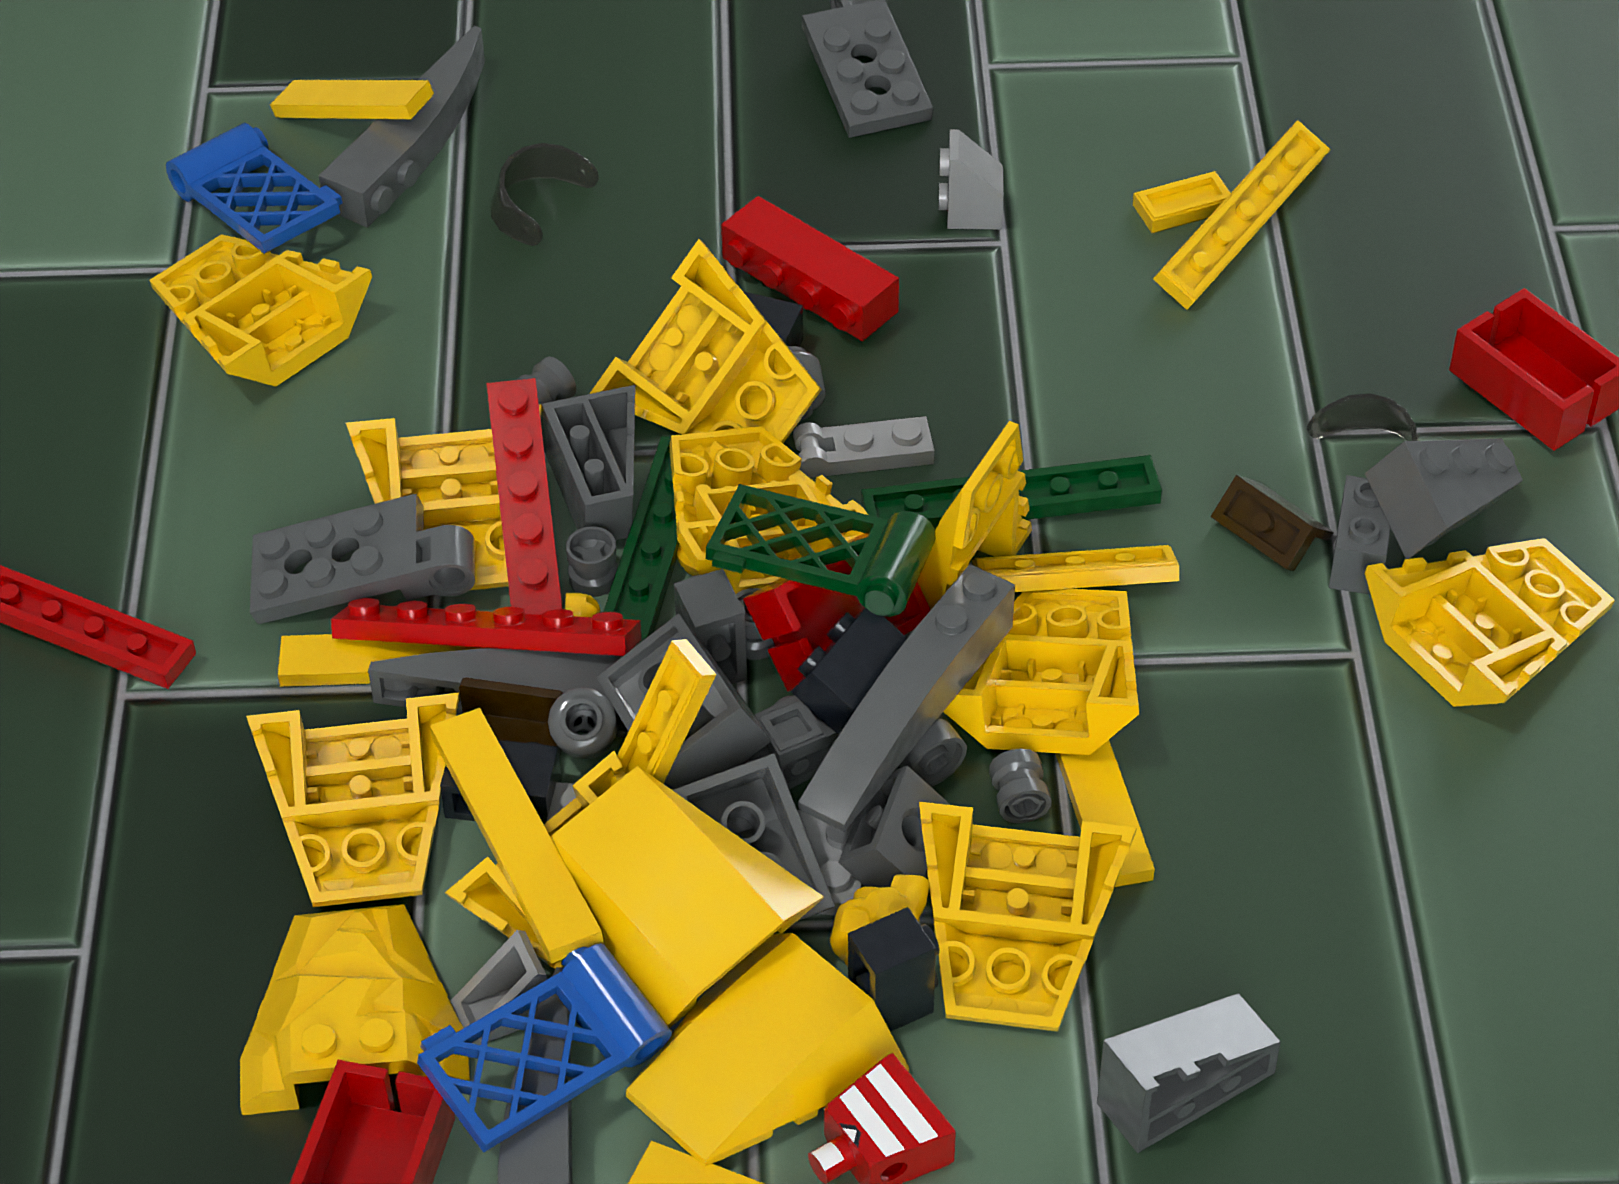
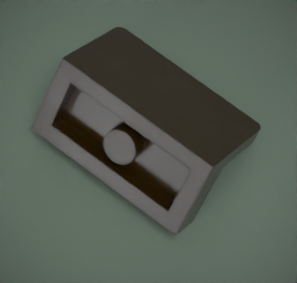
(1268, 521)
(511, 710)

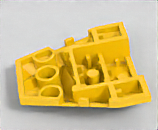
(706, 476)
(345, 991)

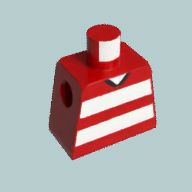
(883, 1130)

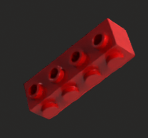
(810, 268)

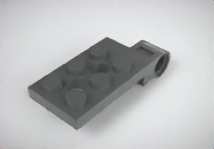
(868, 30)
(389, 556)

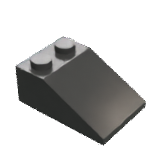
(725, 726)
(761, 811)

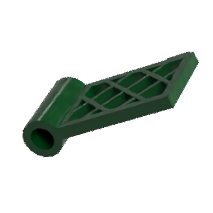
(882, 564)

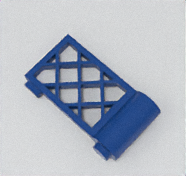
(227, 164)
(599, 998)

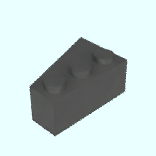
(593, 456)
(1440, 486)
(1183, 1068)

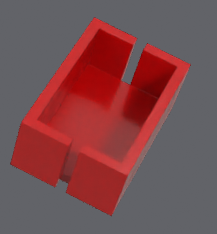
(1537, 368)
(802, 614)
(366, 1141)

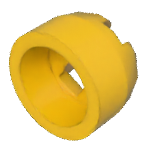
(581, 604)

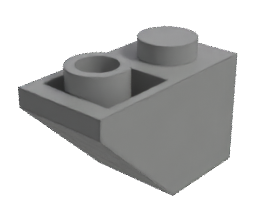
(973, 186)

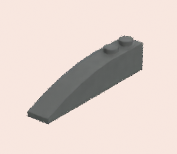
(397, 151)
(442, 673)
(911, 695)
(544, 1148)

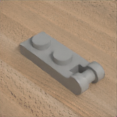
(863, 446)

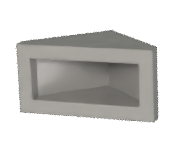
(501, 979)

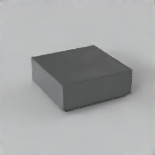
(793, 732)

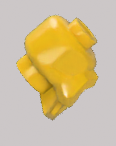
(876, 903)

